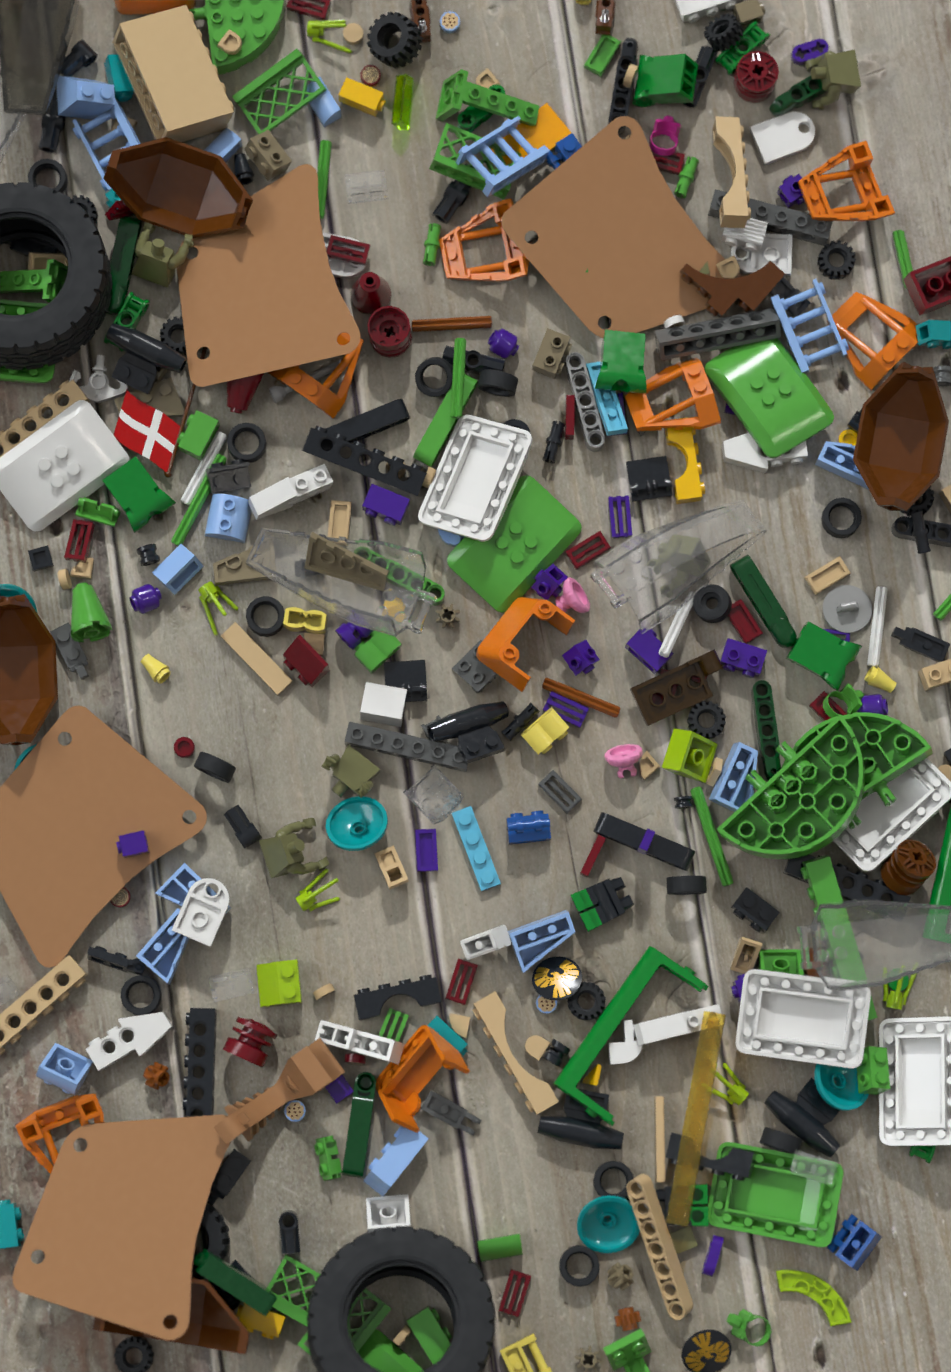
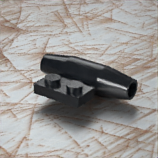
(142, 358)
(473, 730)
(806, 1117)
(581, 1128)

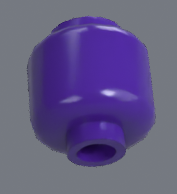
(503, 343)
(145, 598)
(874, 704)

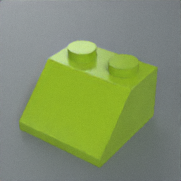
(689, 755)
(279, 983)

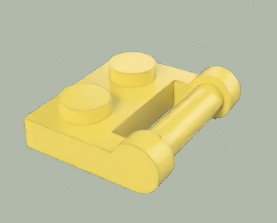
(516, 1358)

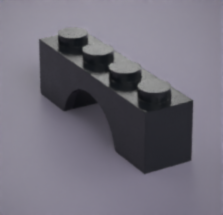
(371, 1002)
(736, 1162)

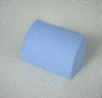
(324, 105)
(225, 144)
(178, 569)

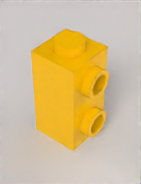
(361, 97)
(269, 1325)

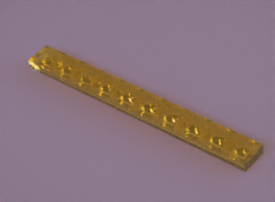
(696, 1118)

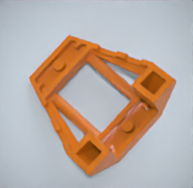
(860, 171)
(453, 255)
(891, 353)
(700, 390)
(319, 393)
(43, 1120)

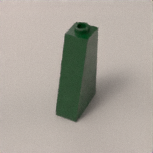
(234, 1281)

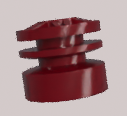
(751, 86)
(388, 321)
(250, 1041)

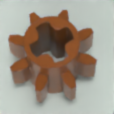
(156, 1075)
(627, 1318)

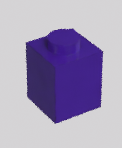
(133, 844)

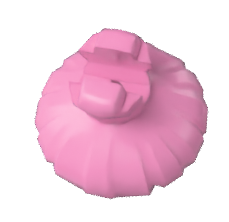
(573, 597)
(624, 758)

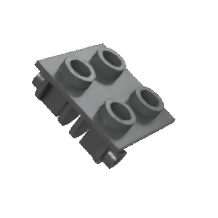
(474, 671)

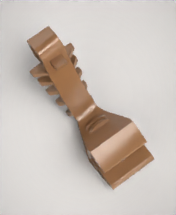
(302, 1076)

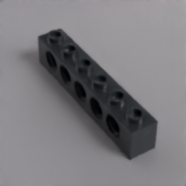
(411, 484)
(878, 888)
(208, 1017)

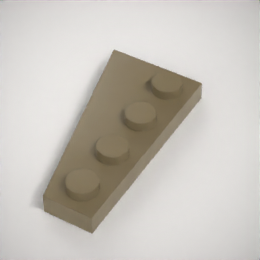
(341, 563)

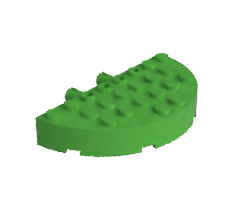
(251, 20)
(886, 749)
(804, 801)

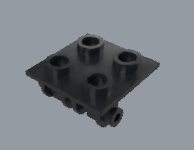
(649, 478)
(409, 676)

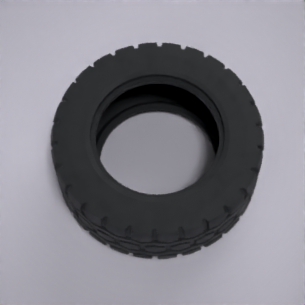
(85, 297)
(401, 1253)

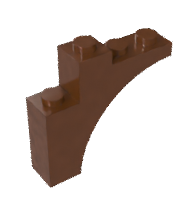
(723, 292)

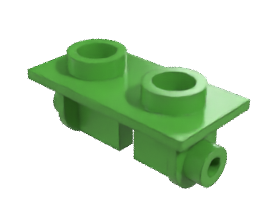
(101, 513)
(328, 1167)

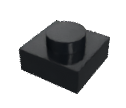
(40, 558)

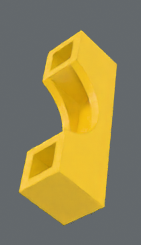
(688, 486)

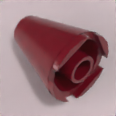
(370, 293)
(241, 392)

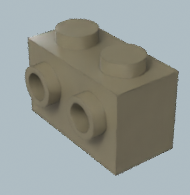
(267, 155)
(552, 351)

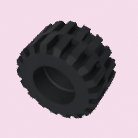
(382, 33)

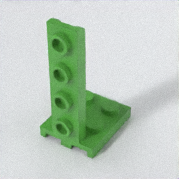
(458, 91)
(44, 280)
(629, 1352)

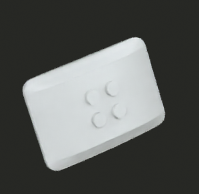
(59, 465)
(475, 478)
(882, 828)
(801, 1019)
(919, 1096)

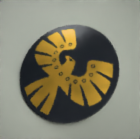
(557, 978)
(706, 1351)

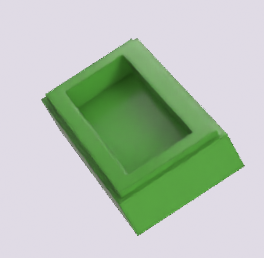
(602, 54)

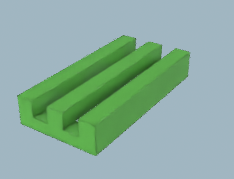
(397, 1014)

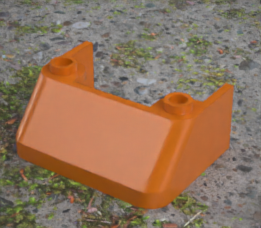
(150, 6)
(500, 654)
(419, 1062)

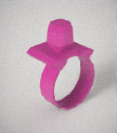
(665, 127)

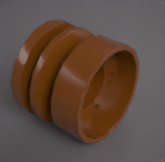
(908, 867)

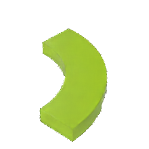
(817, 1290)

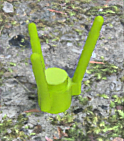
(317, 28)
(209, 593)
(307, 899)
(895, 999)
(736, 1093)

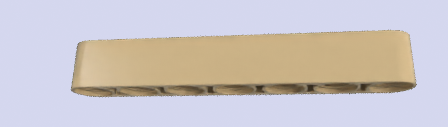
(658, 1256)

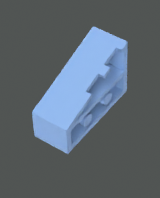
(839, 460)
(731, 786)
(178, 885)
(539, 937)
(164, 950)
(395, 1159)

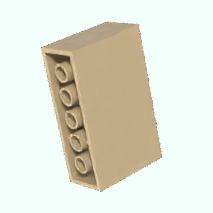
(173, 75)

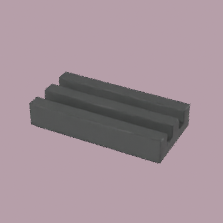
(572, 804)

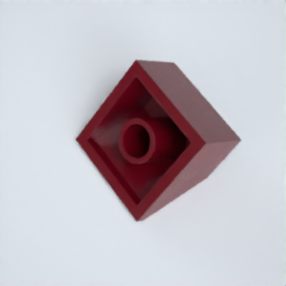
(305, 661)

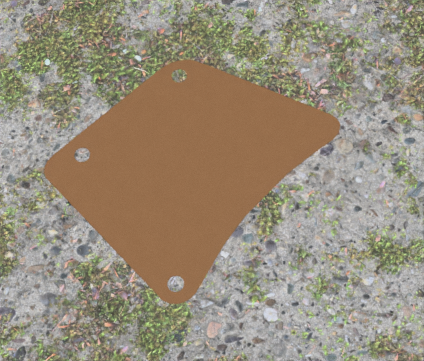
(621, 222)
(264, 290)
(63, 827)
(124, 1221)

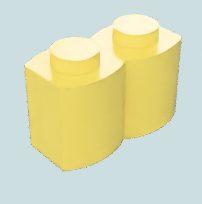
(300, 620)
(545, 731)

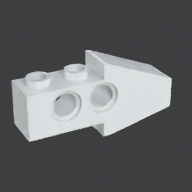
(746, 453)
(290, 491)
(672, 1025)
(147, 1032)
(360, 1042)

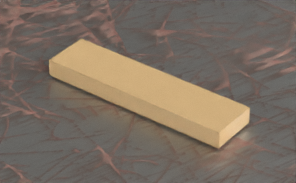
(256, 658)
(659, 1139)

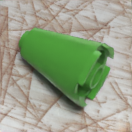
(88, 615)

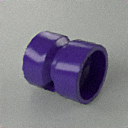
(351, 637)

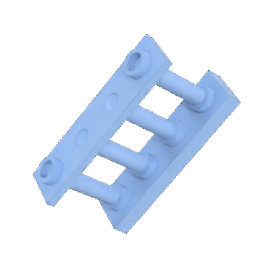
(124, 129)
(507, 174)
(790, 323)

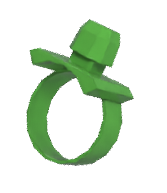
(850, 697)
(739, 1325)

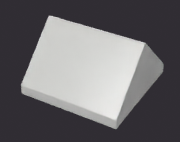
(383, 704)
(388, 1212)

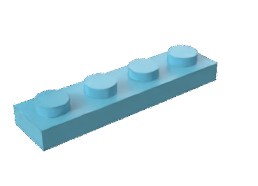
(607, 404)
(476, 848)

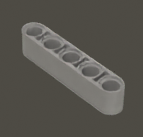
(585, 392)

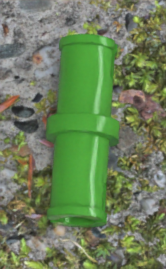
(686, 177)
(432, 244)

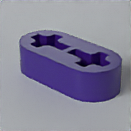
(808, 47)
(712, 1255)

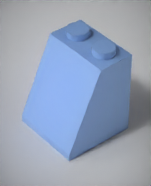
(83, 97)

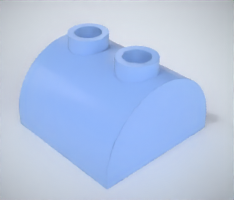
(228, 518)
(64, 1069)

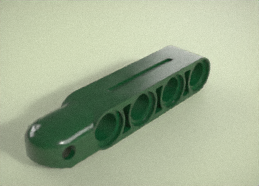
(786, 103)
(123, 261)
(764, 601)
(769, 763)
(359, 1125)

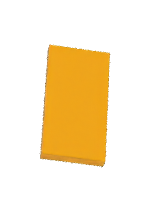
(547, 132)

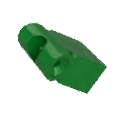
(665, 80)
(622, 362)
(137, 493)
(823, 654)

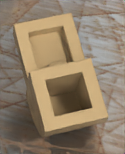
(391, 867)

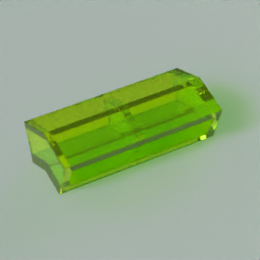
(402, 101)

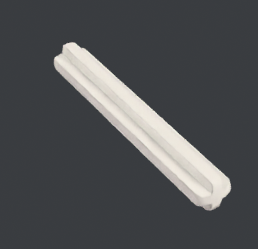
(213, 449)
(877, 626)
(675, 629)

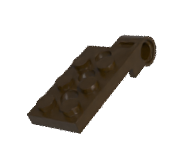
(700, 667)

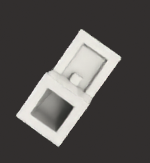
(624, 1051)

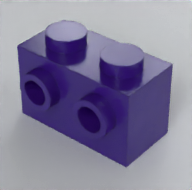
(386, 505)
(646, 649)
(742, 658)

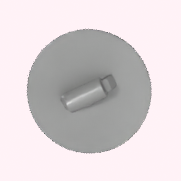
(847, 609)

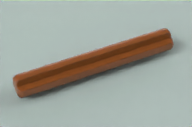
(451, 323)
(581, 697)

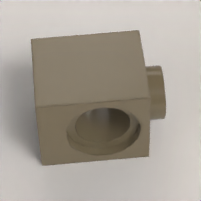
(748, 12)

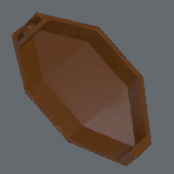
(178, 187)
(902, 437)
(26, 671)
(210, 1323)

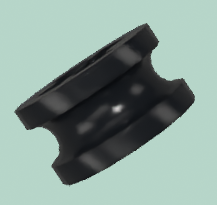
(683, 802)

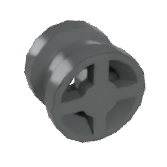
(943, 375)

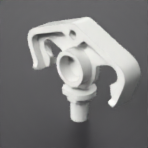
(98, 384)

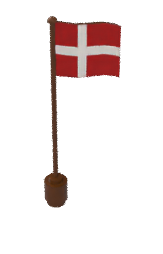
(150, 430)

